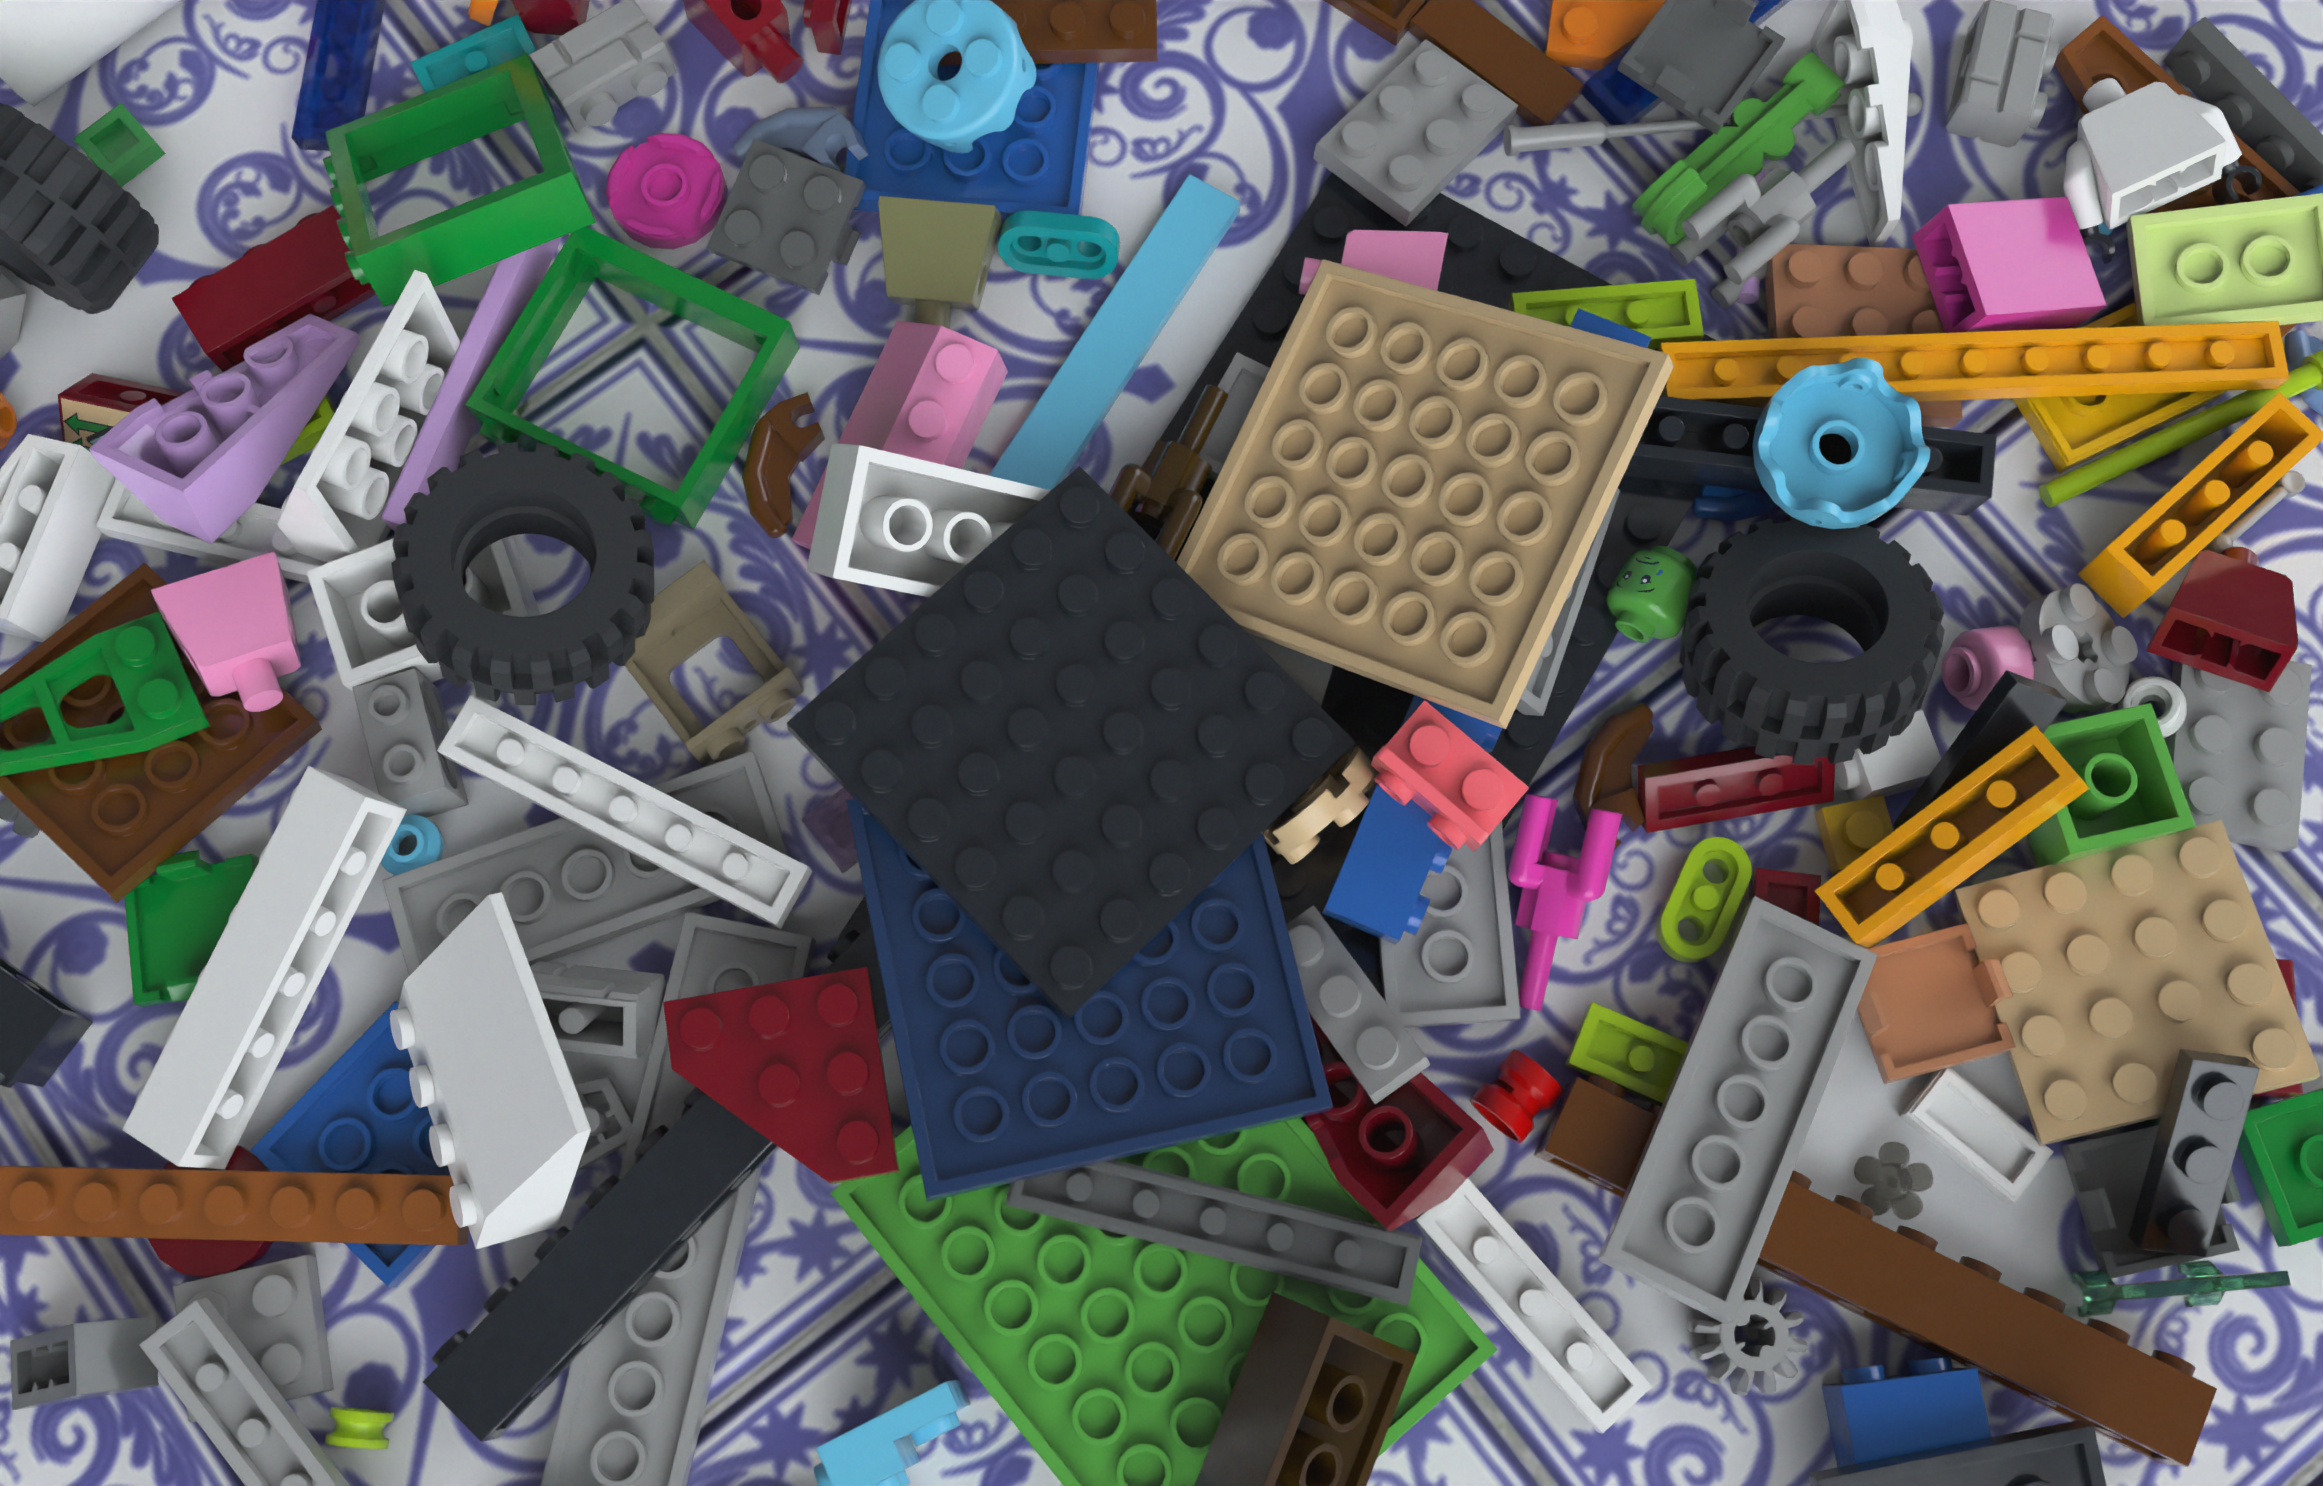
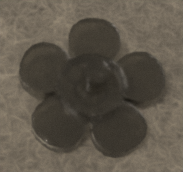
(1893, 1181)

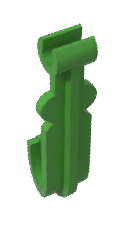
(1738, 149)

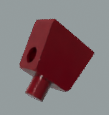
(748, 34)
(2231, 619)

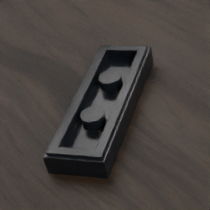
(2003, 716)

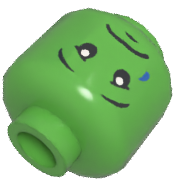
(1652, 594)

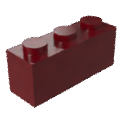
(272, 288)

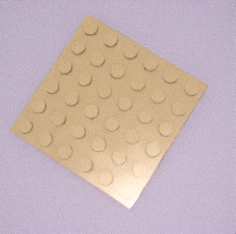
(1421, 486)

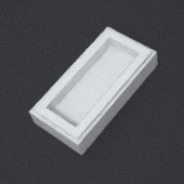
(1976, 1134)

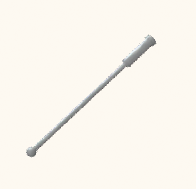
(1595, 132)

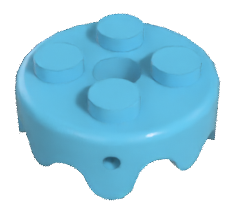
(982, 93)
(1865, 411)

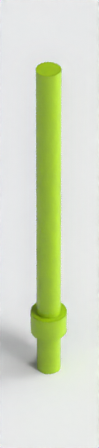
(2179, 434)

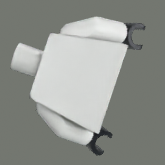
(2146, 153)

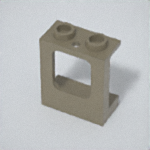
(682, 623)

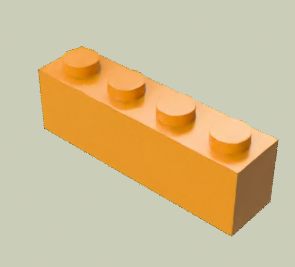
(2201, 505)
(1951, 838)

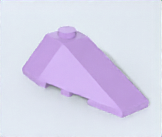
(221, 442)

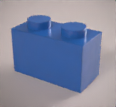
(1906, 1412)

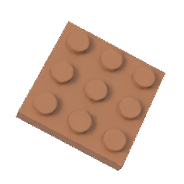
(1854, 294)

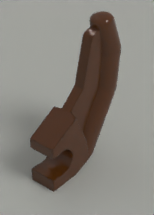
(773, 457)
(1606, 767)

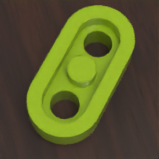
(1703, 902)

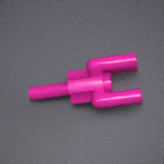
(1555, 886)

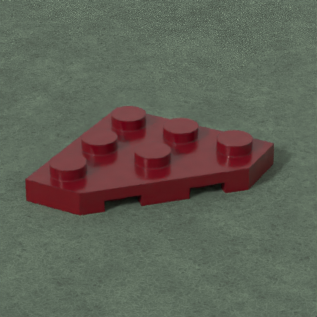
(796, 1067)

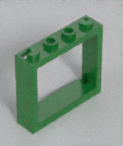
(472, 232)
(551, 307)

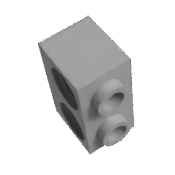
(402, 732)

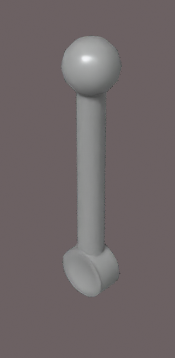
(2287, 486)

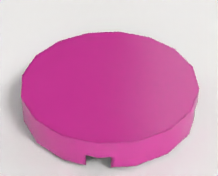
(666, 191)

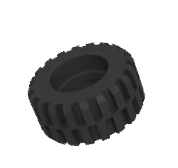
(66, 219)
(507, 498)
(1795, 703)

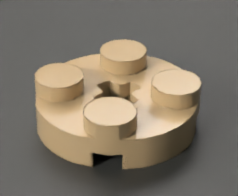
(1333, 798)

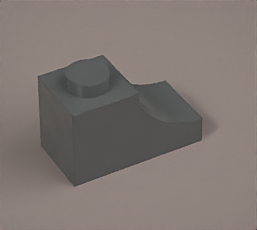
(81, 1362)

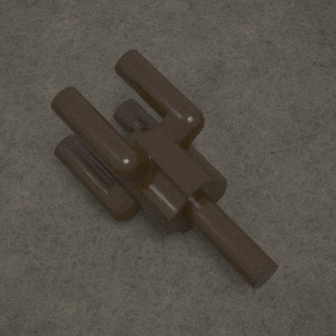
(1170, 483)

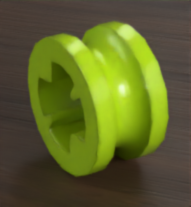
(359, 1428)

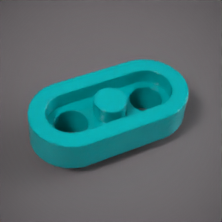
(1059, 244)

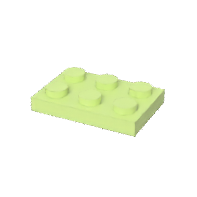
(2229, 263)

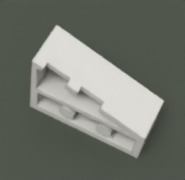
(47, 532)

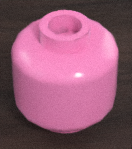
(1981, 658)

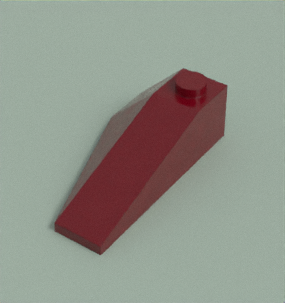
(1398, 1152)

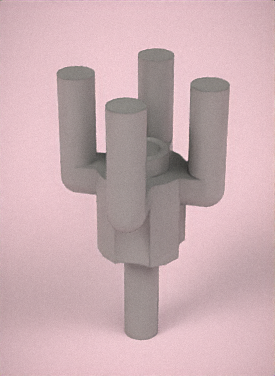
(1759, 218)

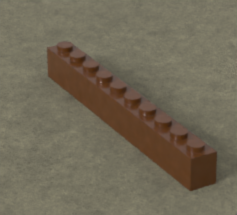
(1921, 1294)

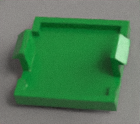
(178, 922)

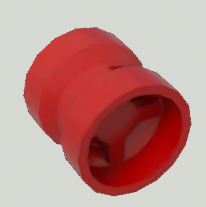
(1516, 1096)

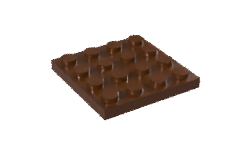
(141, 807)

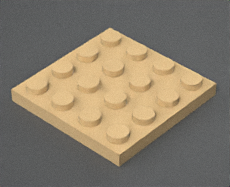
(2125, 967)

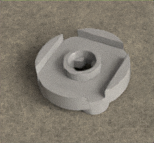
(2078, 648)

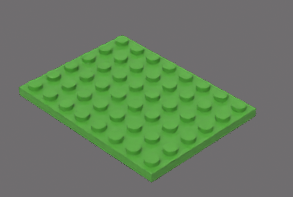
(1127, 1346)

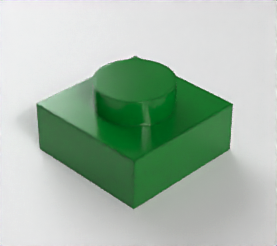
(119, 145)

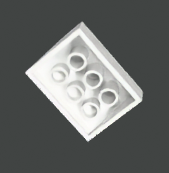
(367, 442)
(491, 1079)

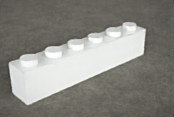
(264, 971)

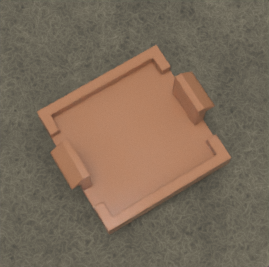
(1933, 1004)

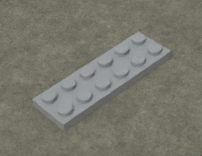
(570, 884)
(1738, 1110)

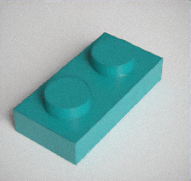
(474, 54)

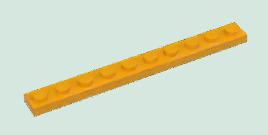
(1996, 362)

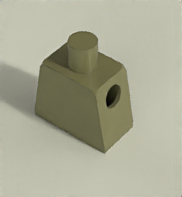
(937, 254)

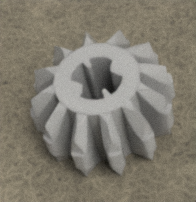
(1756, 1361)

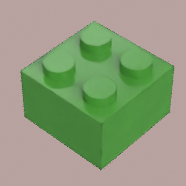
(2130, 783)

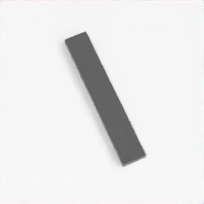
(1228, 1226)

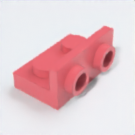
(1447, 778)

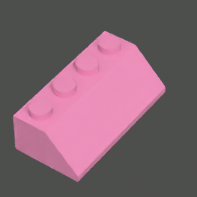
(920, 401)

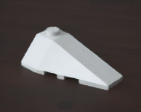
(1872, 54)

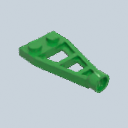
(148, 678)

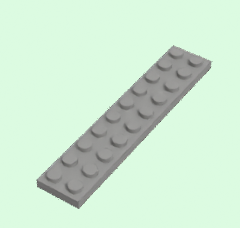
(647, 1376)

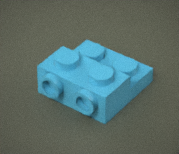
(883, 1447)

